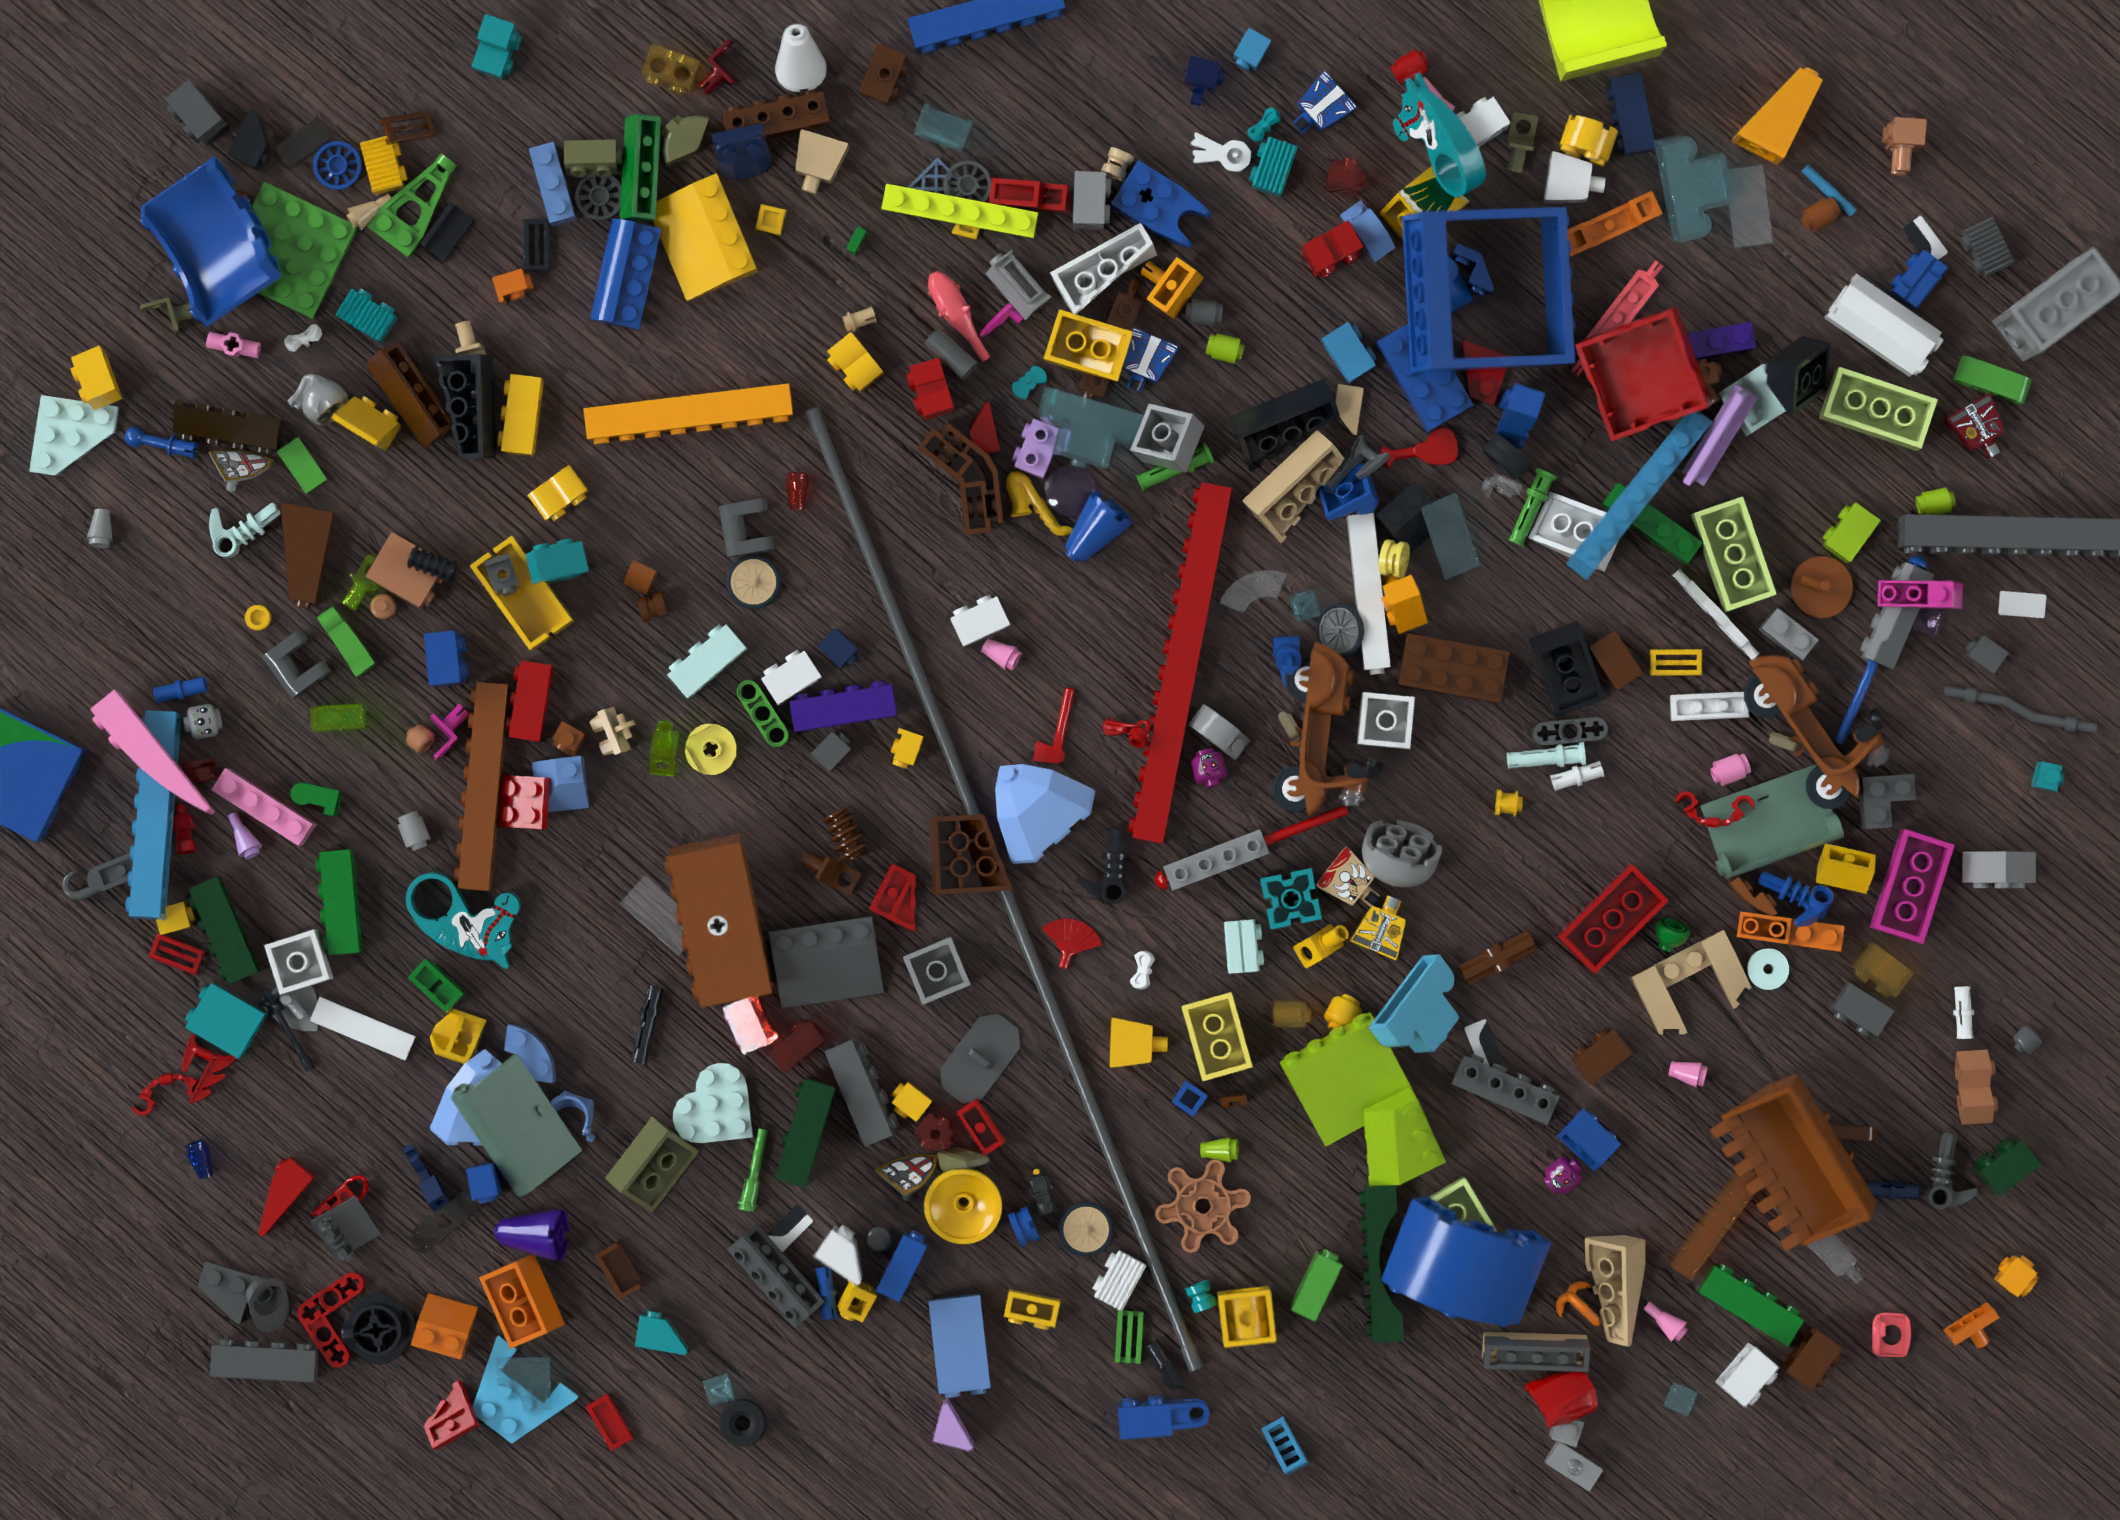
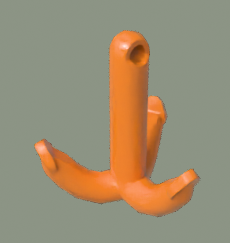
(1580, 1305)

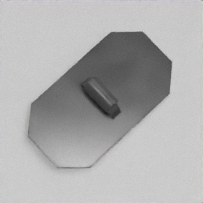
(980, 1058)

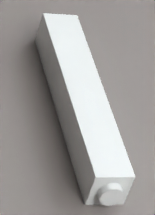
(1368, 592)

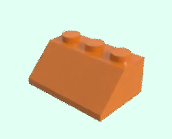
(522, 1301)

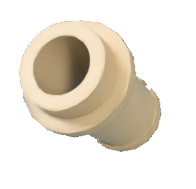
(859, 319)

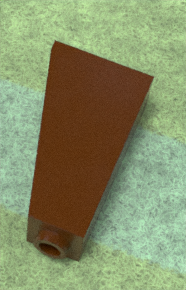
(307, 548)

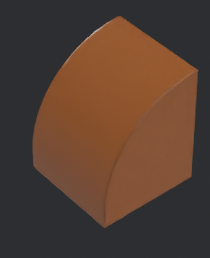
(640, 577)

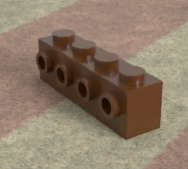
(783, 116)
(410, 394)

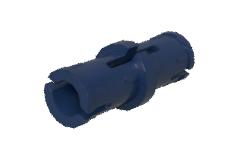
(1893, 1190)

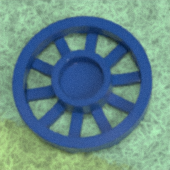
(337, 165)

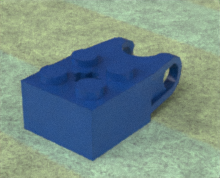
(1165, 209)
(1158, 1416)

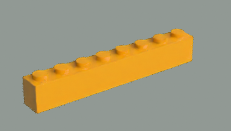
(688, 412)

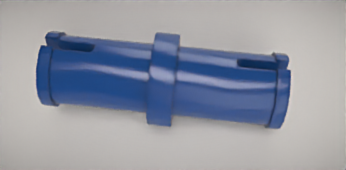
(180, 689)
(827, 1293)

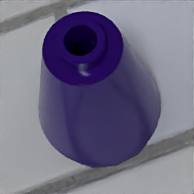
(536, 1233)

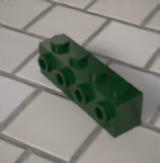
(224, 930)

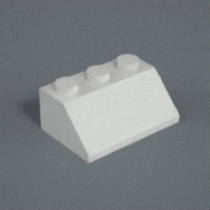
(842, 1253)

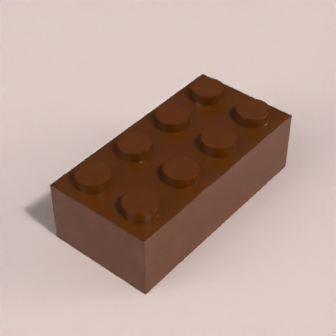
(1453, 668)

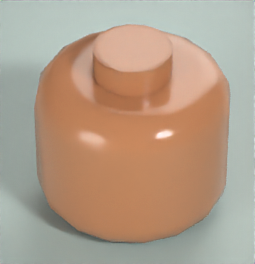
(383, 606)
(420, 738)

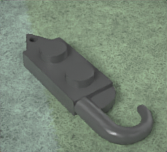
(101, 878)

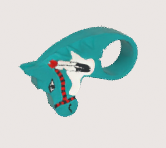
(1448, 142)
(470, 934)

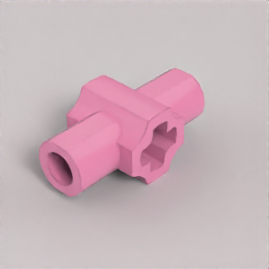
(246, 347)

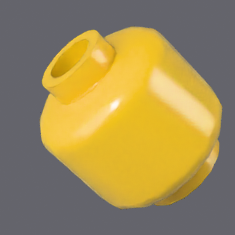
(1342, 1011)

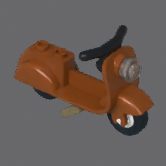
(1323, 686)
(1782, 689)

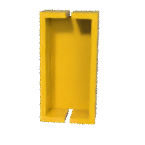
(533, 608)

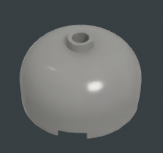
(1398, 864)

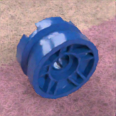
(1024, 1226)

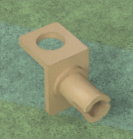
(467, 340)

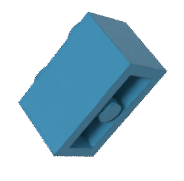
(1348, 352)

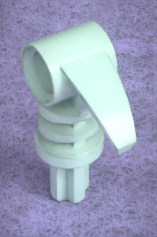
(245, 531)

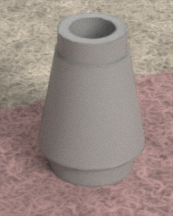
(100, 529)

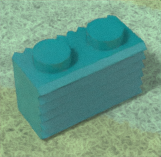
(1273, 167)
(366, 315)

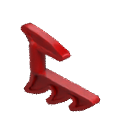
(216, 1064)

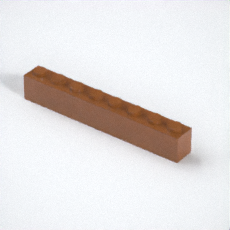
(483, 786)

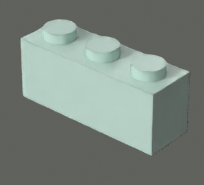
(706, 660)

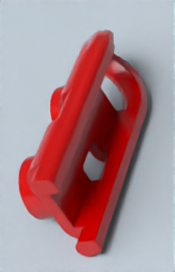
(342, 1193)

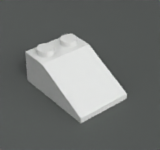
(1565, 525)

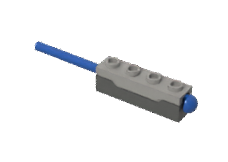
(1886, 640)

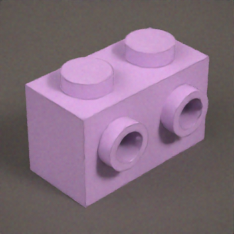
(1036, 450)

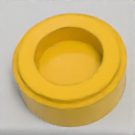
(258, 617)

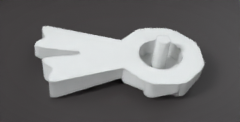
(1233, 155)

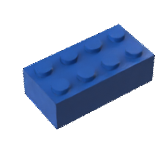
(1432, 395)

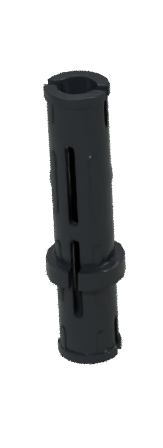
(650, 1012)

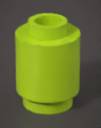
(1224, 348)
(1935, 502)

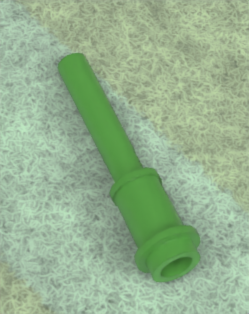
(751, 1184)

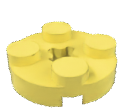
(724, 755)

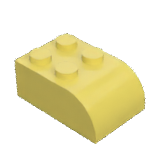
(1216, 1036)

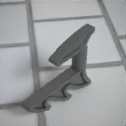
(1358, 453)

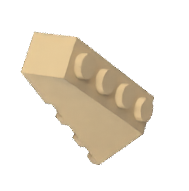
(1293, 485)

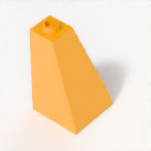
(1777, 122)

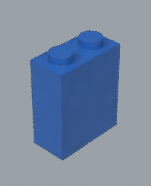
(902, 1265)

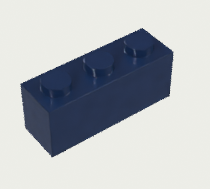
(1630, 114)

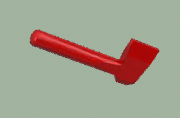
(1054, 753)

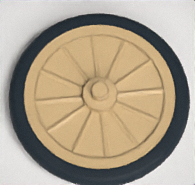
(753, 582)
(1086, 1229)

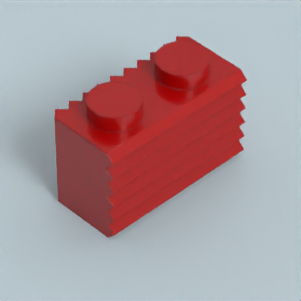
(981, 1126)

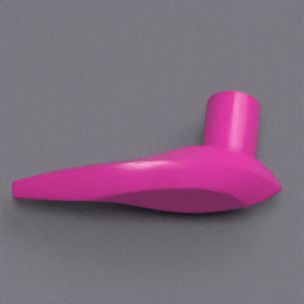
(1000, 318)

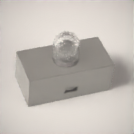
(1573, 1465)

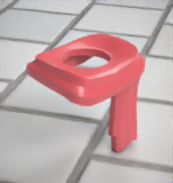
(1879, 1323)

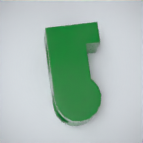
(312, 794)

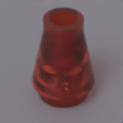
(797, 488)

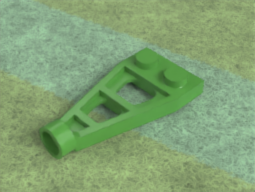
(397, 232)

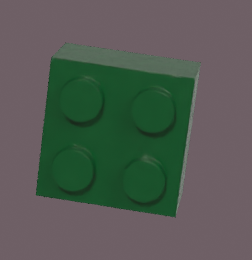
(2005, 1165)

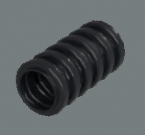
(432, 564)

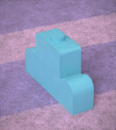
(1418, 1010)

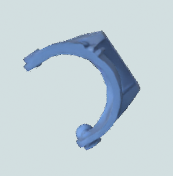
(568, 1099)

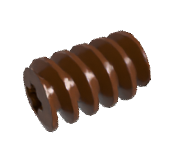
(845, 835)

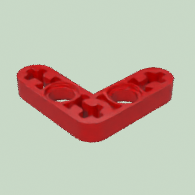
(322, 1320)

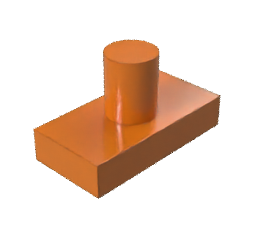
(1972, 1326)

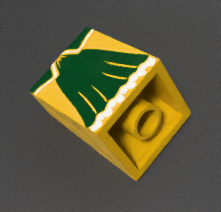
(1421, 195)

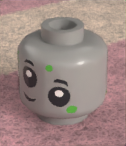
(202, 721)

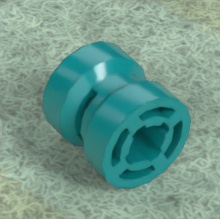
(1201, 1297)

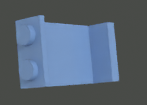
(959, 1345)

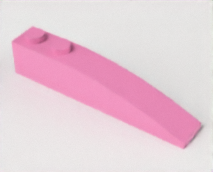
(143, 748)

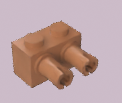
(1903, 138)

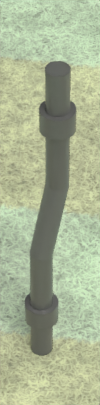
(1971, 695)

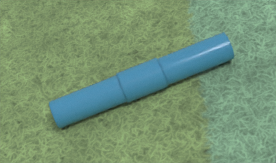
(1828, 190)

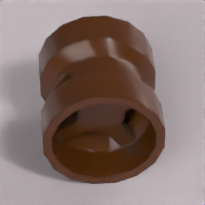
(652, 607)

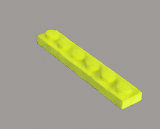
(959, 211)

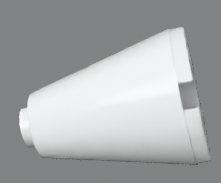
(799, 60)

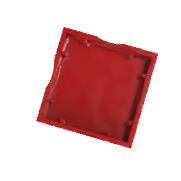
(1644, 373)

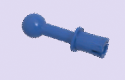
(136, 437)

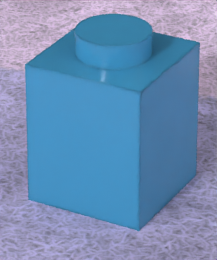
(1251, 50)

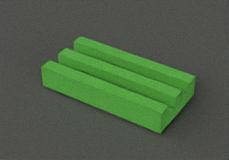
(1128, 1359)

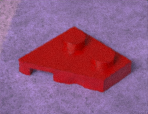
(1485, 383)

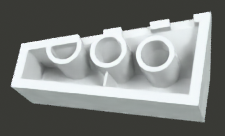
(1095, 270)

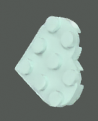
(717, 1108)

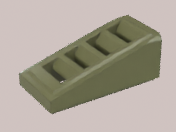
(960, 1158)

